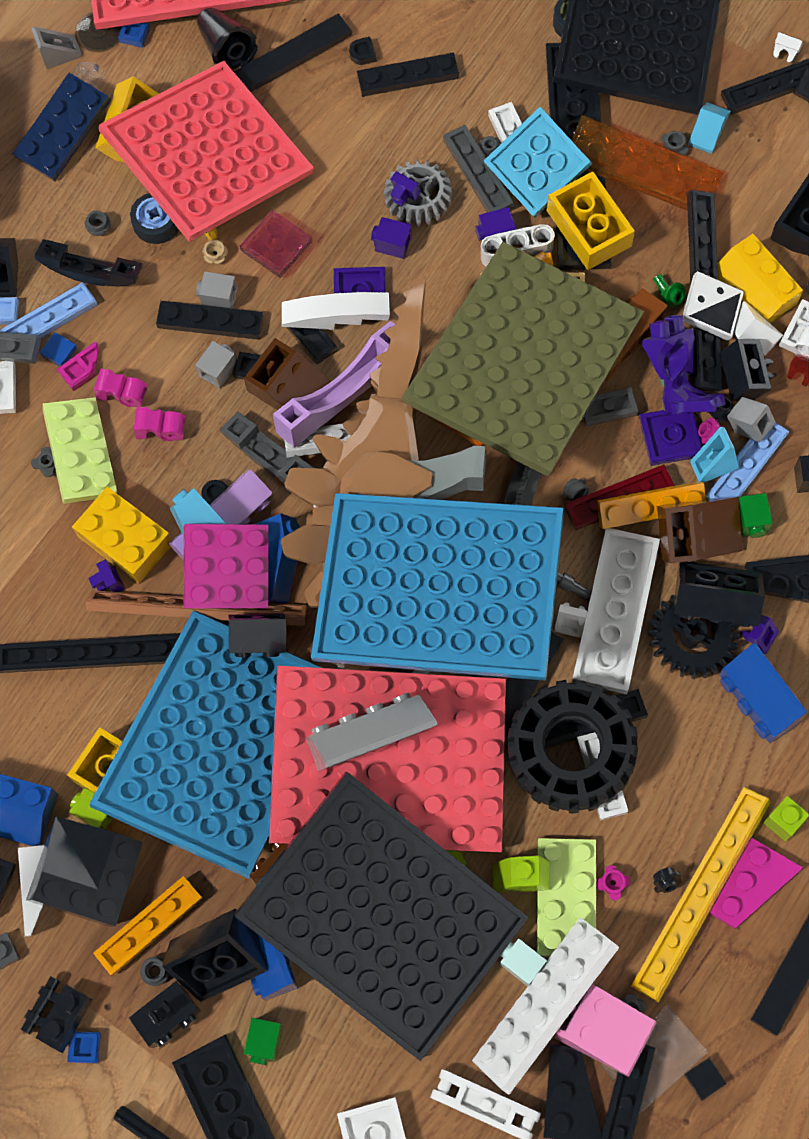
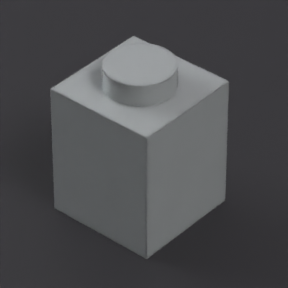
(217, 290)
(216, 364)
(751, 419)

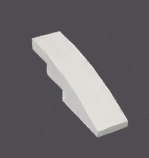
(333, 309)

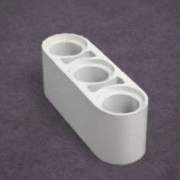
(525, 237)

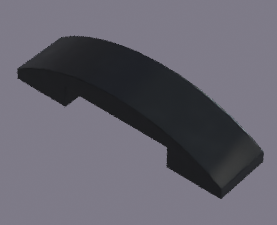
(84, 269)

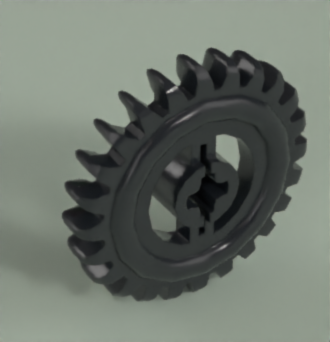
(672, 654)

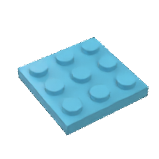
(537, 161)

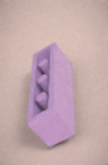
(235, 504)

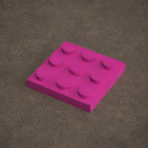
(225, 566)

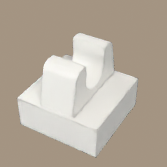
(788, 44)
(570, 620)

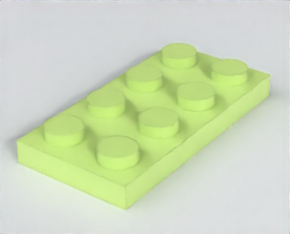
(78, 449)
(570, 893)

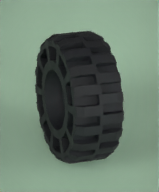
(580, 705)

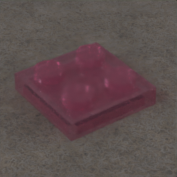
(276, 243)

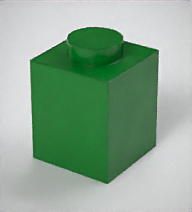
(755, 515)
(263, 1041)

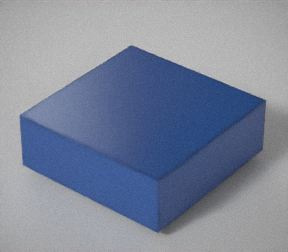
(134, 34)
(58, 349)
(84, 1047)

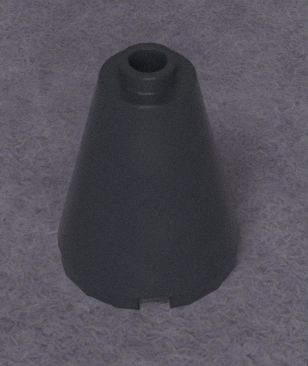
(226, 39)

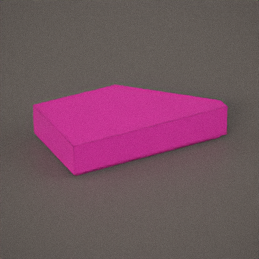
(80, 367)

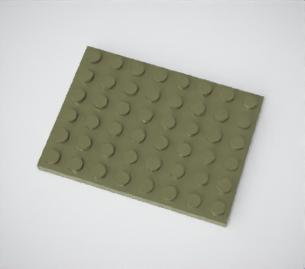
(523, 358)

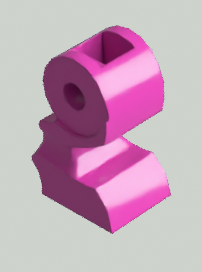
(126, 390)
(165, 425)

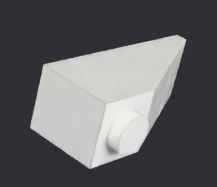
(28, 863)

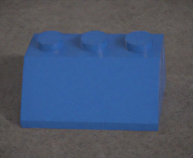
(762, 694)
(25, 810)
(279, 974)

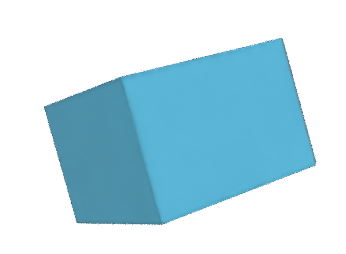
(708, 127)
(715, 457)

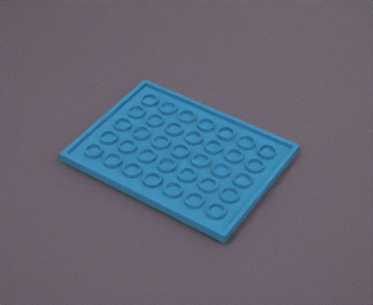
(439, 586)
(202, 751)

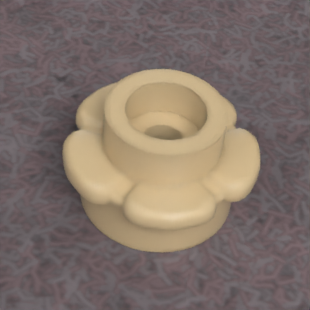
(214, 246)

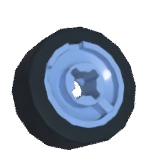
(151, 231)

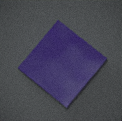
(359, 280)
(670, 436)

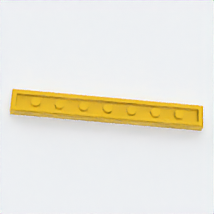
(700, 894)

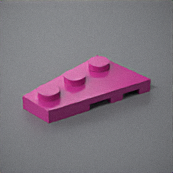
(752, 882)

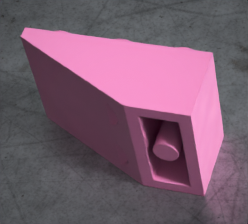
(606, 1030)

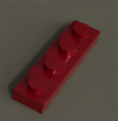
(584, 509)

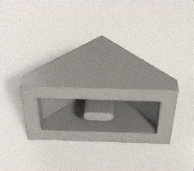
(56, 46)

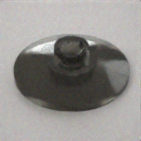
(95, 40)

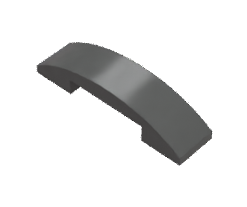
(260, 448)

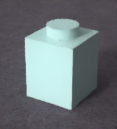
(522, 961)

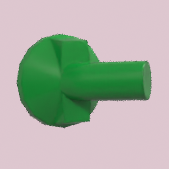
(670, 295)

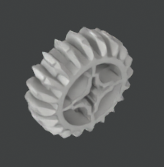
(423, 208)

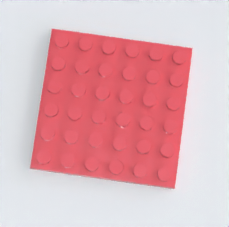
(206, 150)

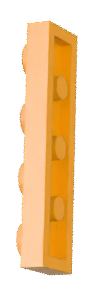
(643, 505)
(147, 926)

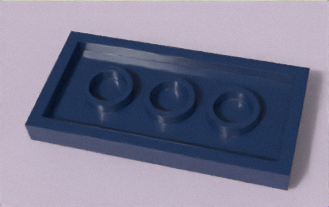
(62, 126)

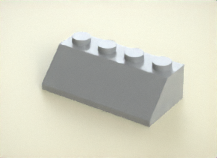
(369, 732)

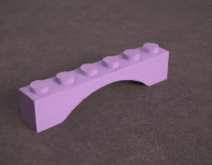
(308, 413)

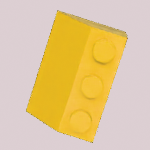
(126, 96)
(761, 277)

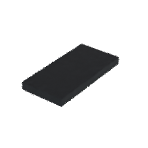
(221, 1093)

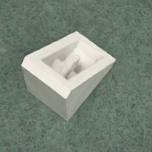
(754, 326)

